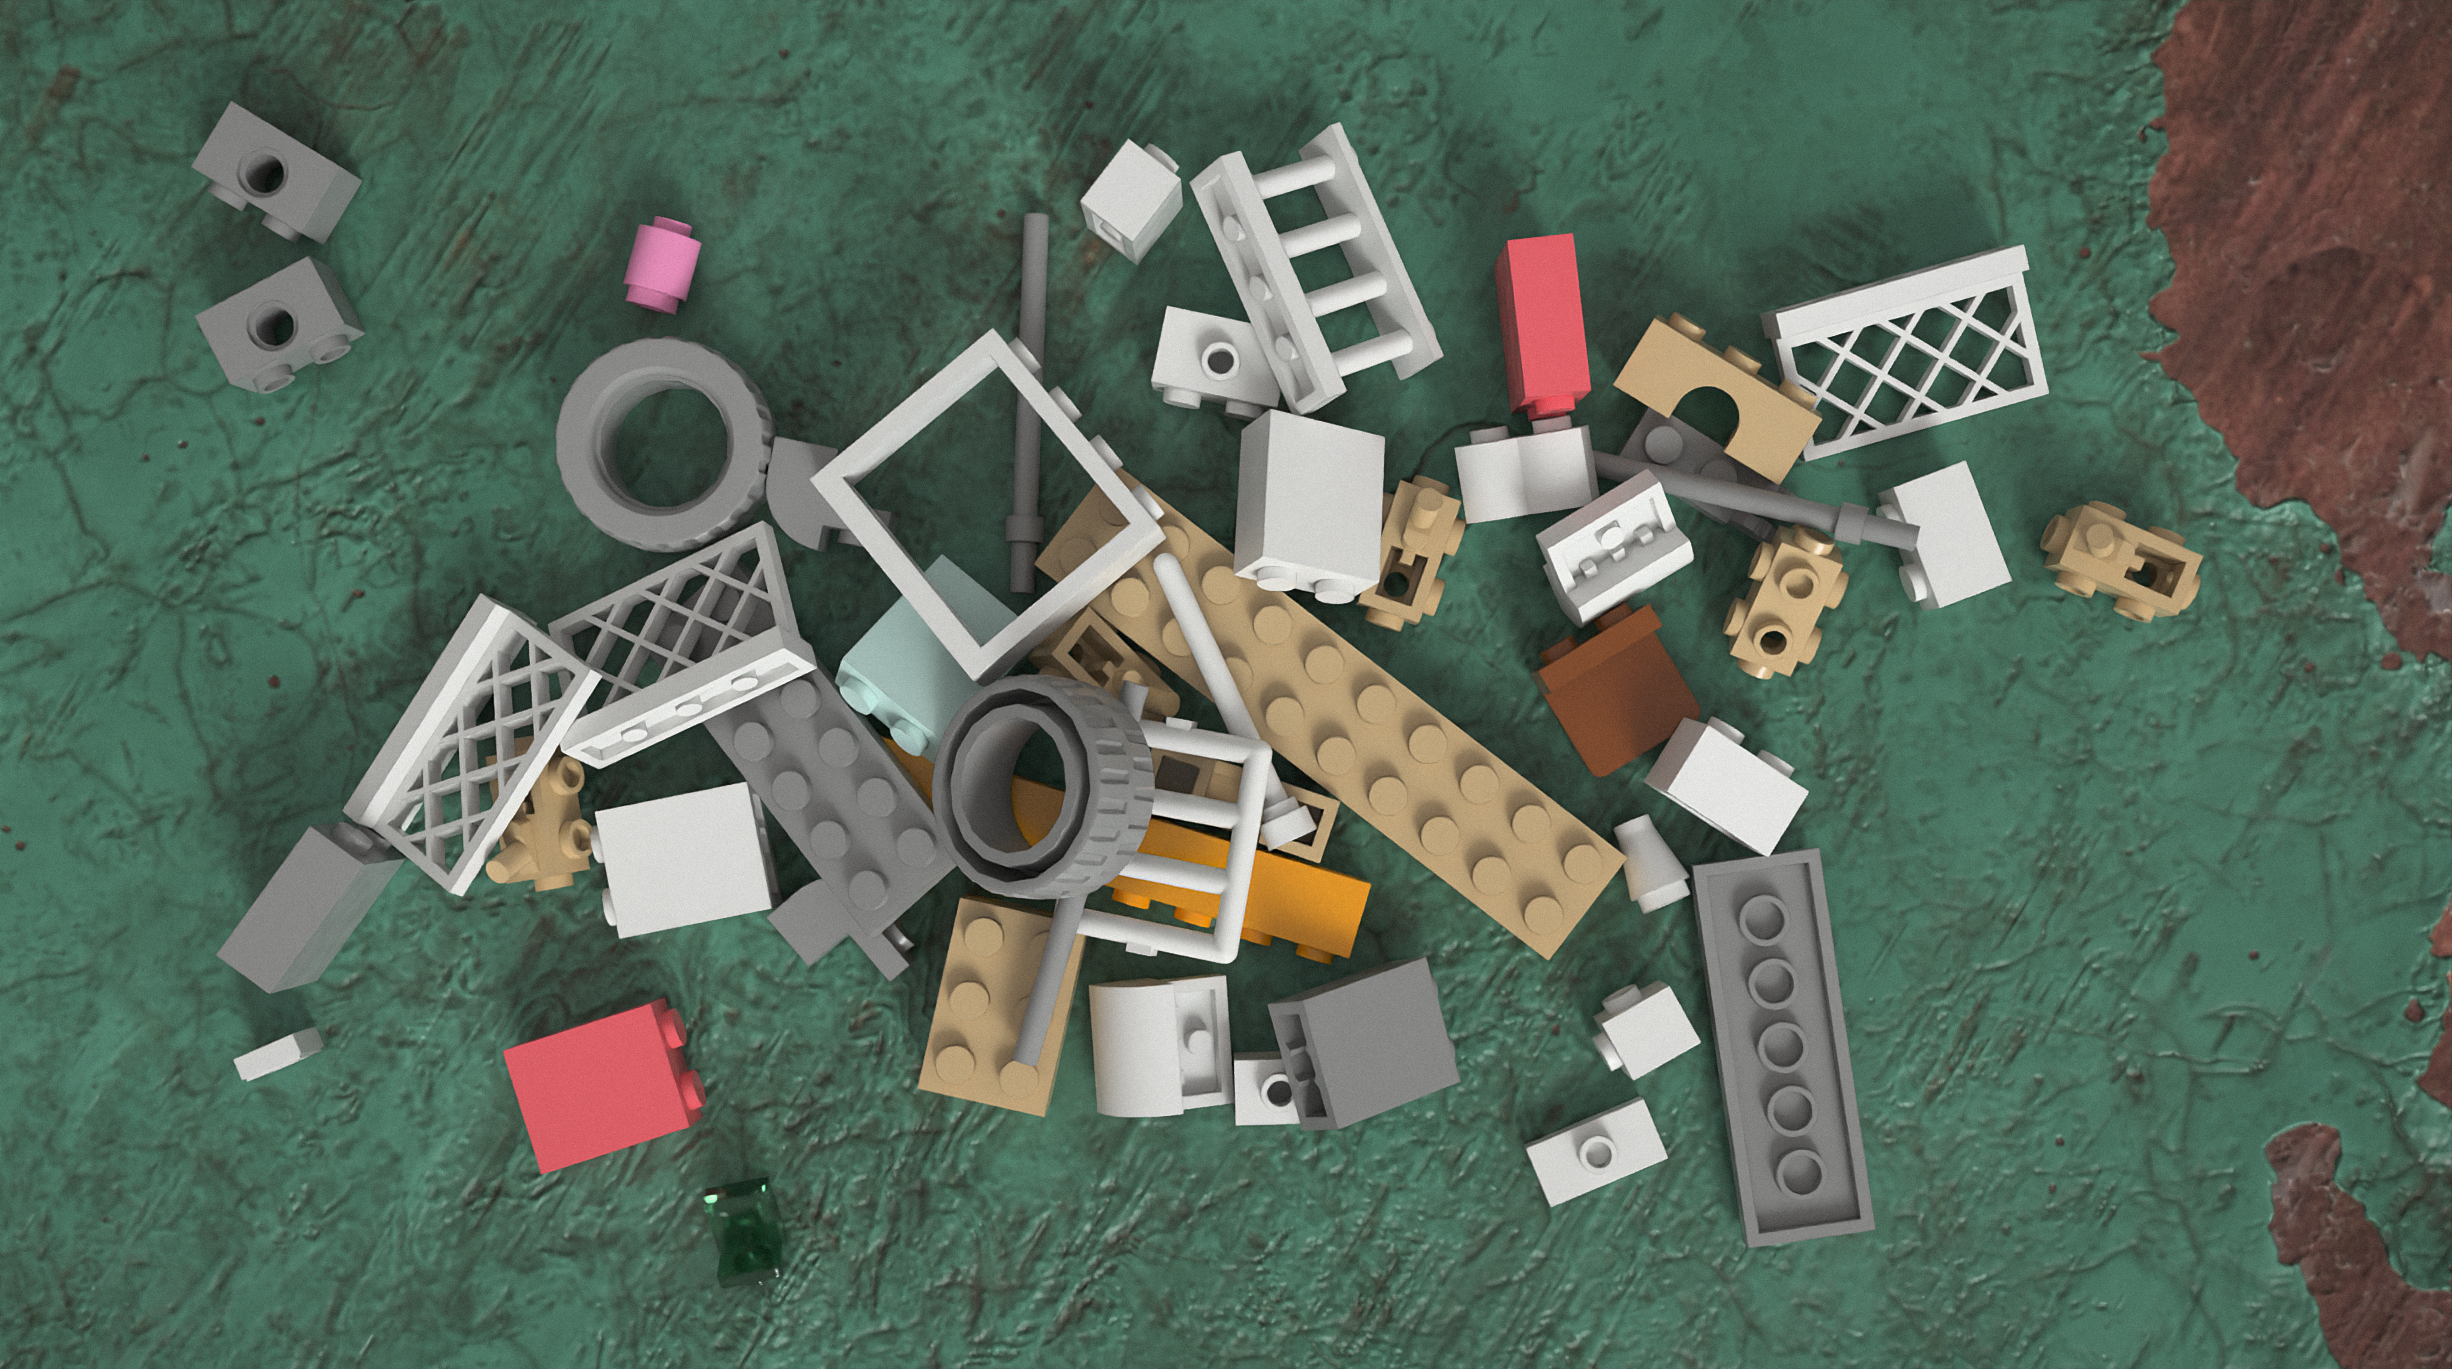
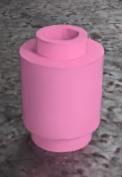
(661, 265)

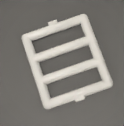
(1231, 883)

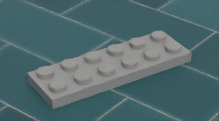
(826, 779)
(1781, 1047)

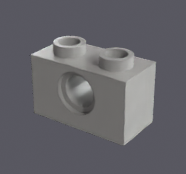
(244, 153)
(245, 326)

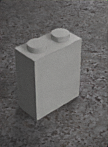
(311, 905)
(1364, 1044)

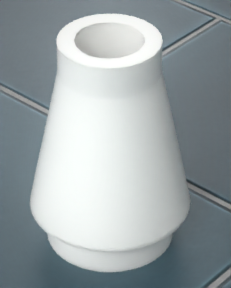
(1651, 867)

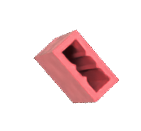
(1542, 325)
(605, 1084)

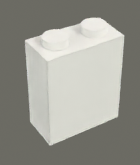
(1309, 507)
(685, 859)

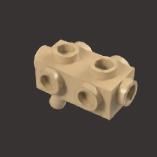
(1415, 533)
(2100, 551)
(1788, 592)
(1103, 661)
(547, 832)

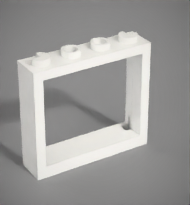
(991, 660)

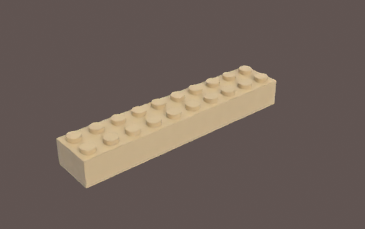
(1355, 729)

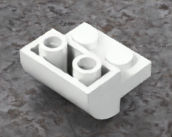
(1613, 549)
(1161, 1045)

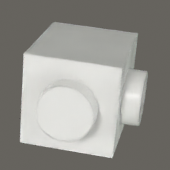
(1642, 1029)
(1262, 1090)

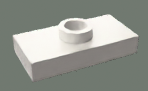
(1595, 1151)

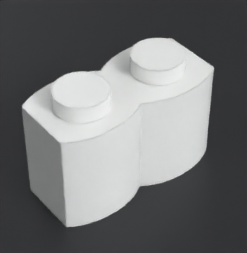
(1526, 472)

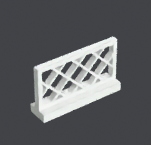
(1912, 295)
(703, 688)
(445, 719)

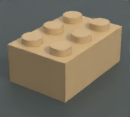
(984, 1002)

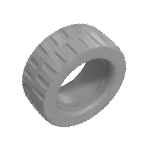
(596, 411)
(1104, 798)

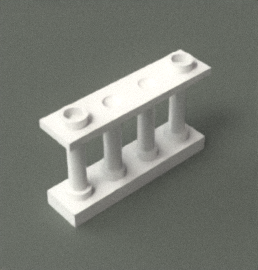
(1270, 289)

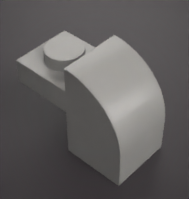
(797, 502)
(817, 922)

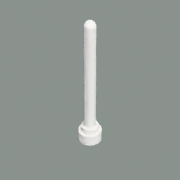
(1281, 815)

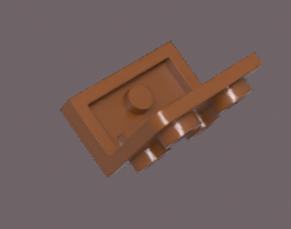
(1615, 689)

